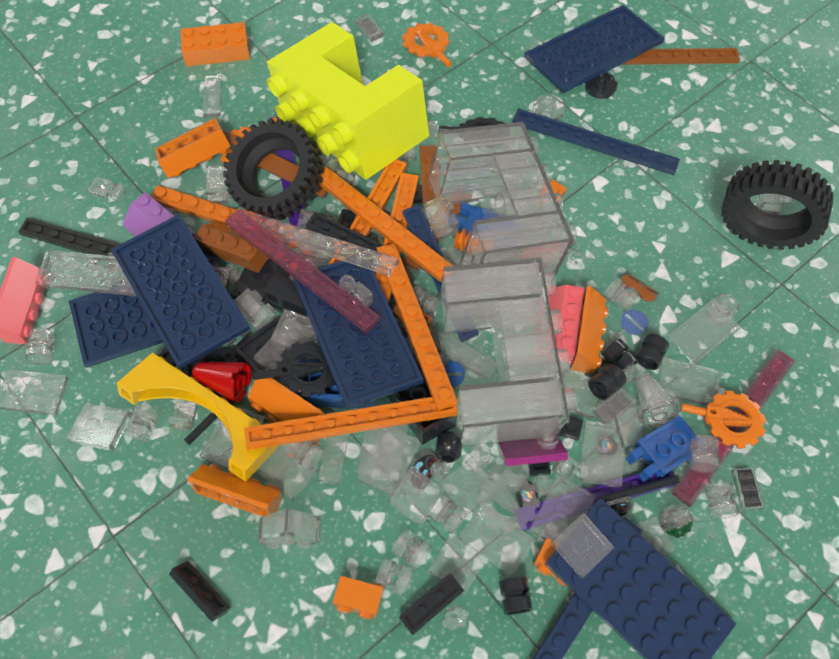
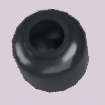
(448, 447)

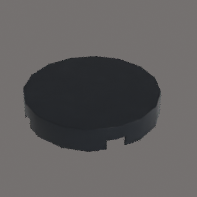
(601, 86)

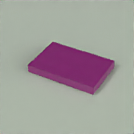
(529, 452)

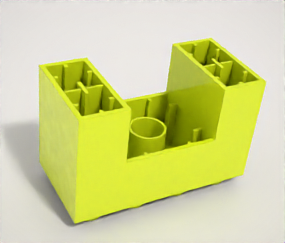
(325, 97)

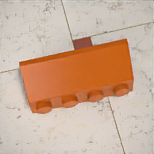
(192, 148)
(590, 332)
(279, 402)
(233, 491)

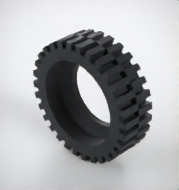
(253, 149)
(775, 229)

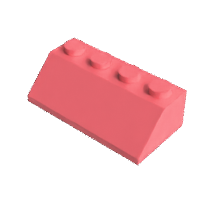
(19, 301)
(569, 302)

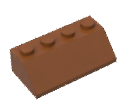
(228, 245)

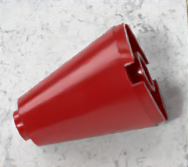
(224, 378)

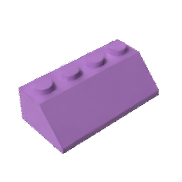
(145, 214)

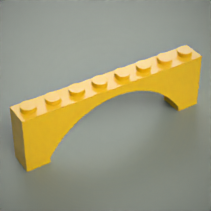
(158, 379)

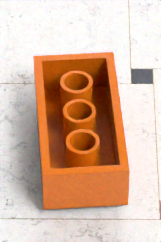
(215, 44)

